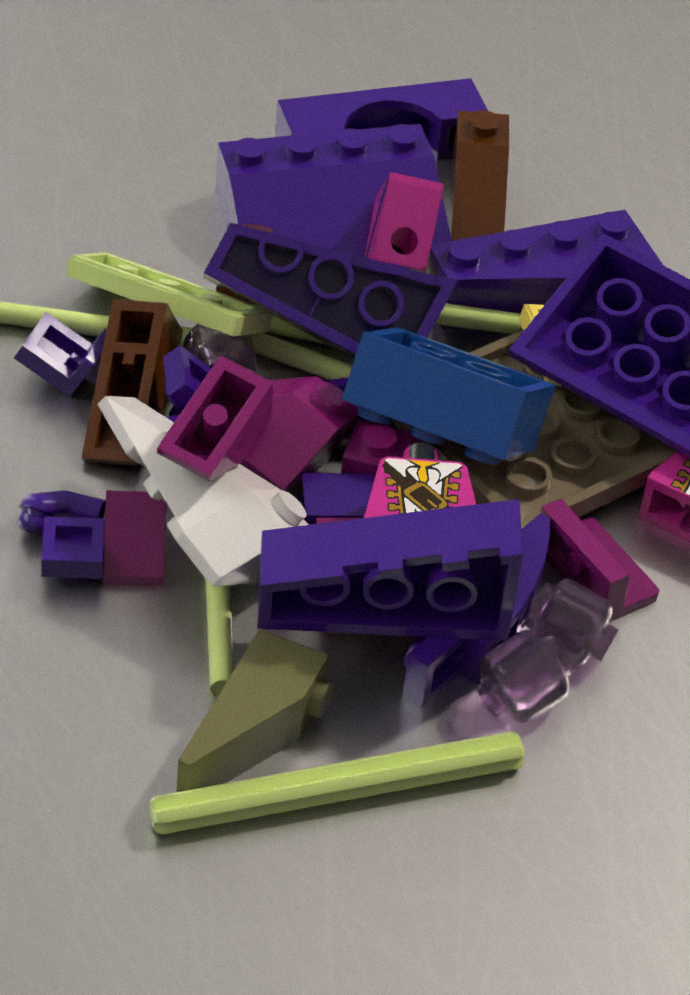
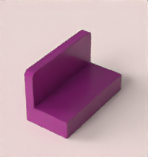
(596, 560)

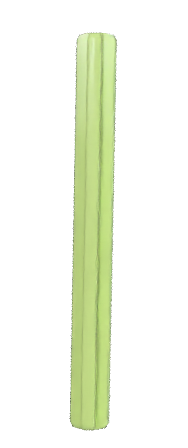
(335, 783)

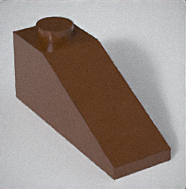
(479, 174)
(130, 367)

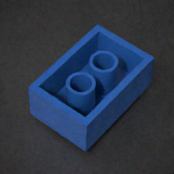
(447, 395)

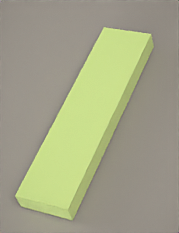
(183, 297)

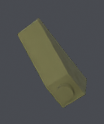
(257, 711)

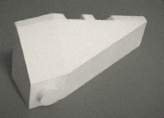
(214, 520)

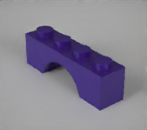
(428, 104)

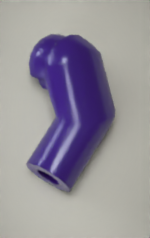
(56, 504)

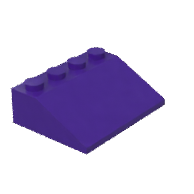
(321, 183)
(619, 340)

